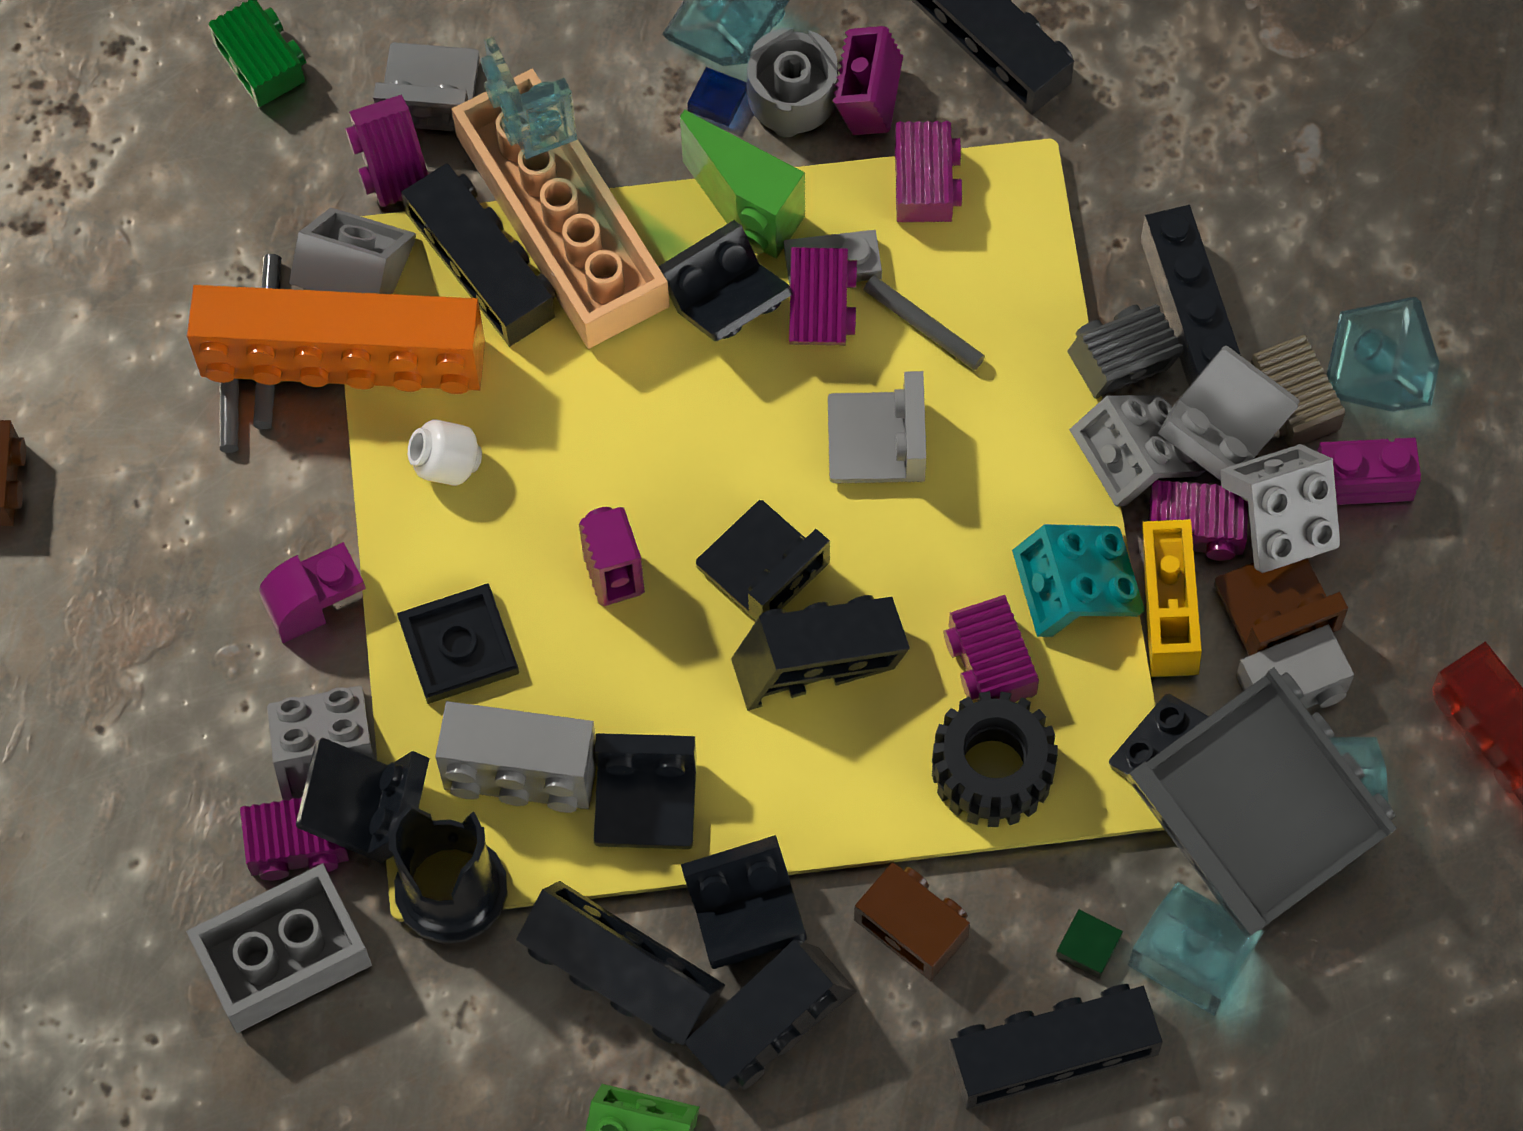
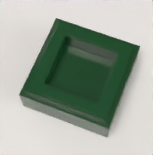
(1089, 943)

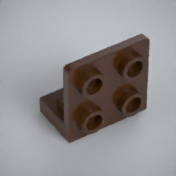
(1278, 604)

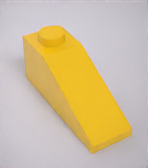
(1171, 598)

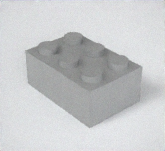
(517, 756)
(279, 948)

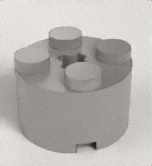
(792, 81)

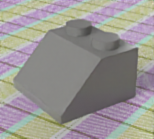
(350, 254)

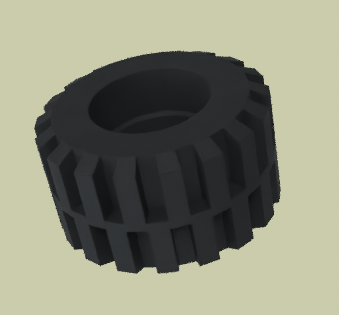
(1001, 722)

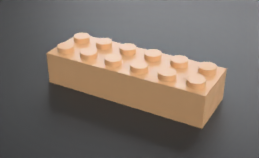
(566, 223)

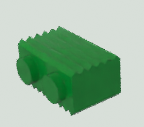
(257, 51)

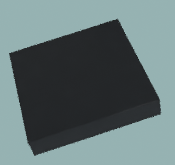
(458, 643)

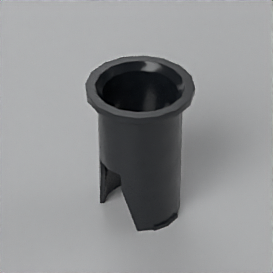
(478, 889)

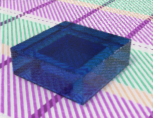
(717, 96)

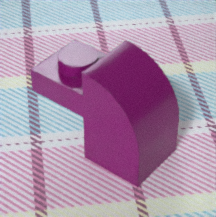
(301, 589)

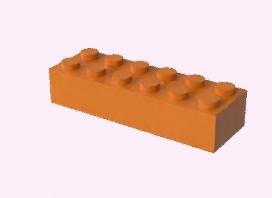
(337, 338)

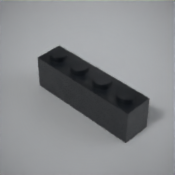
(1006, 46)
(479, 253)
(1186, 287)
(619, 963)
(1054, 1045)

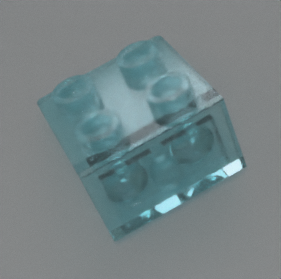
(534, 119)

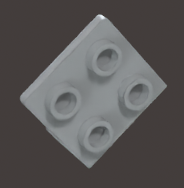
(430, 81)
(1227, 413)
(878, 434)
(1125, 445)
(1288, 504)
(302, 721)

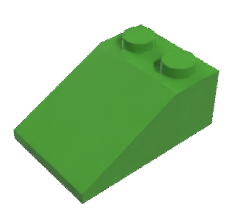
(744, 183)

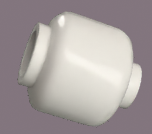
(444, 452)

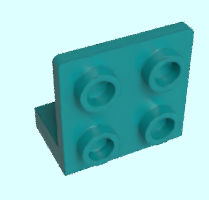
(1076, 574)

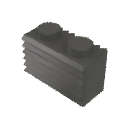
(1125, 349)

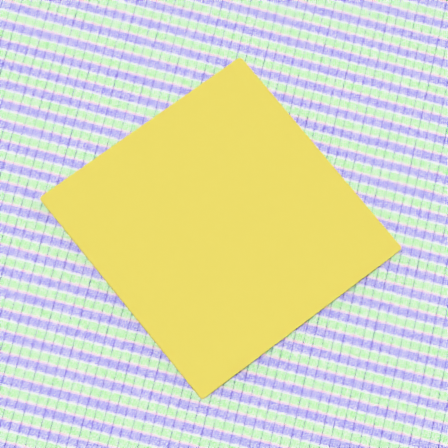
(687, 445)

